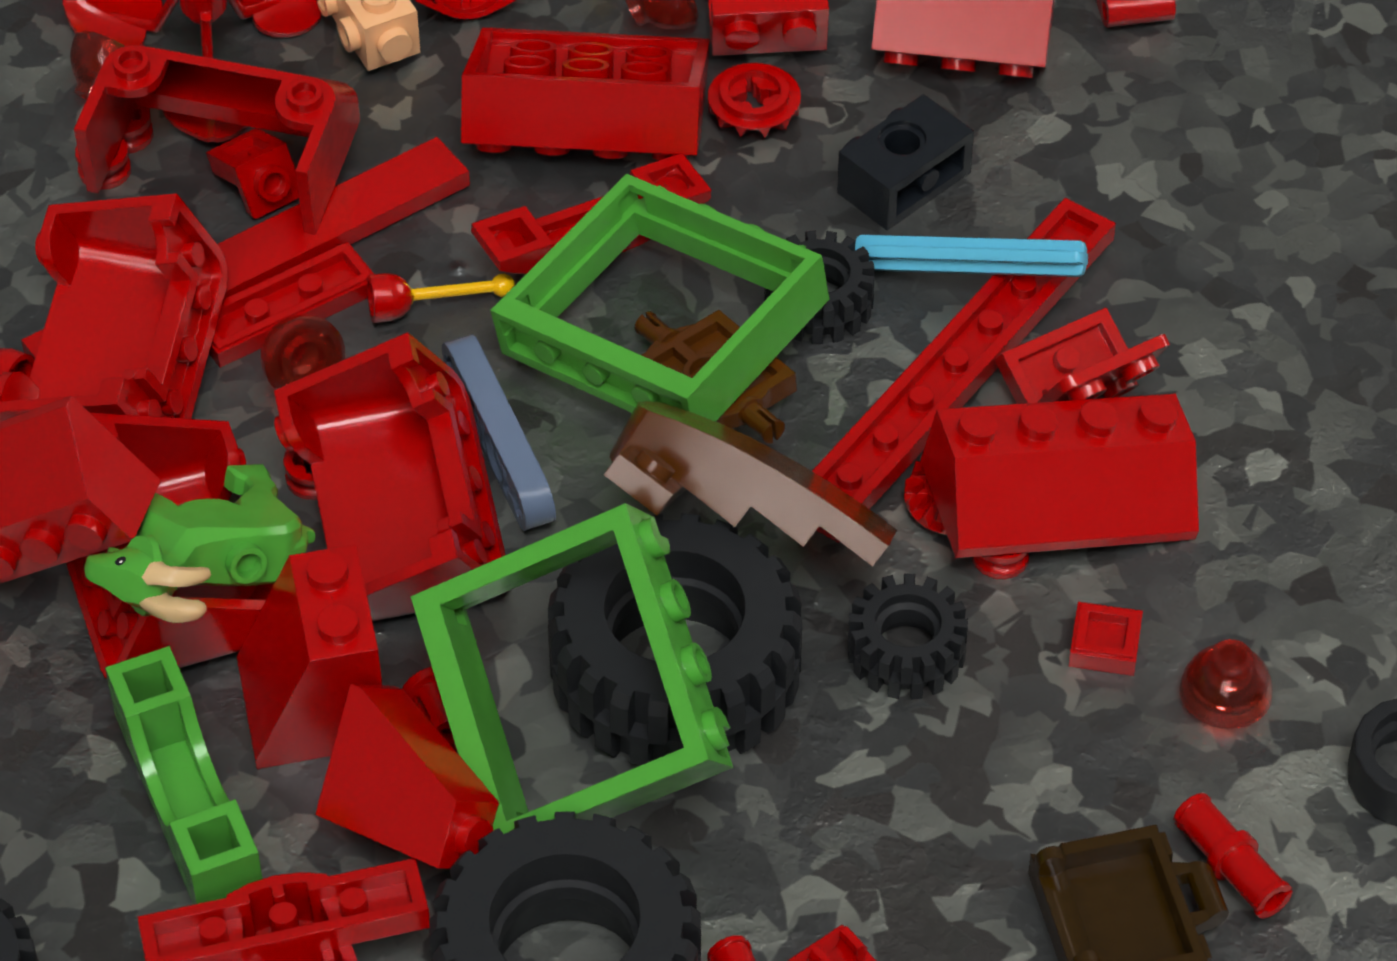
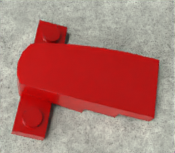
(292, 917)

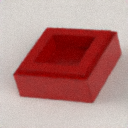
(1105, 638)

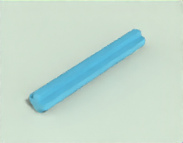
(976, 255)

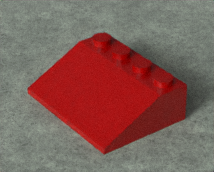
(584, 93)

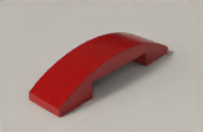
(520, 241)

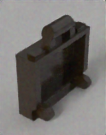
(1124, 899)

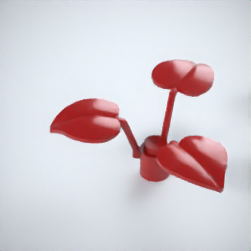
(131, 19)

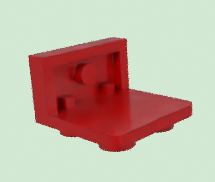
(767, 26)
(1079, 362)

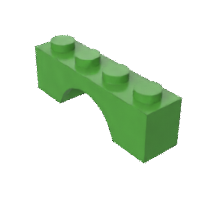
(179, 777)

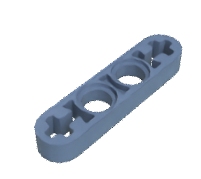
(501, 435)

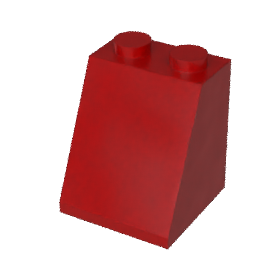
(304, 655)

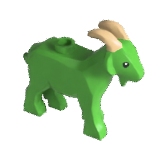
(203, 545)

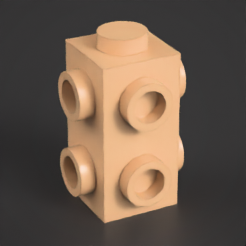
(375, 29)

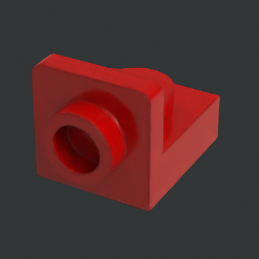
(260, 170)

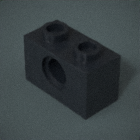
(905, 161)

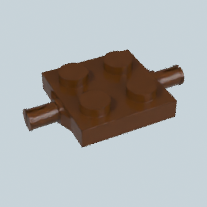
(694, 345)

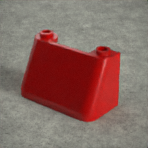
(127, 309)
(192, 465)
(394, 468)

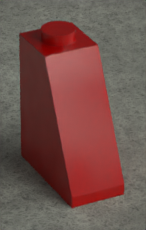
(403, 780)

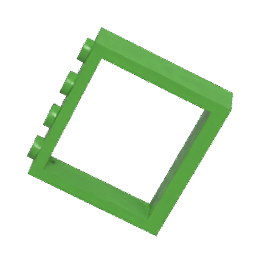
(535, 336)
(663, 611)

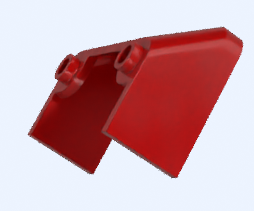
(222, 92)

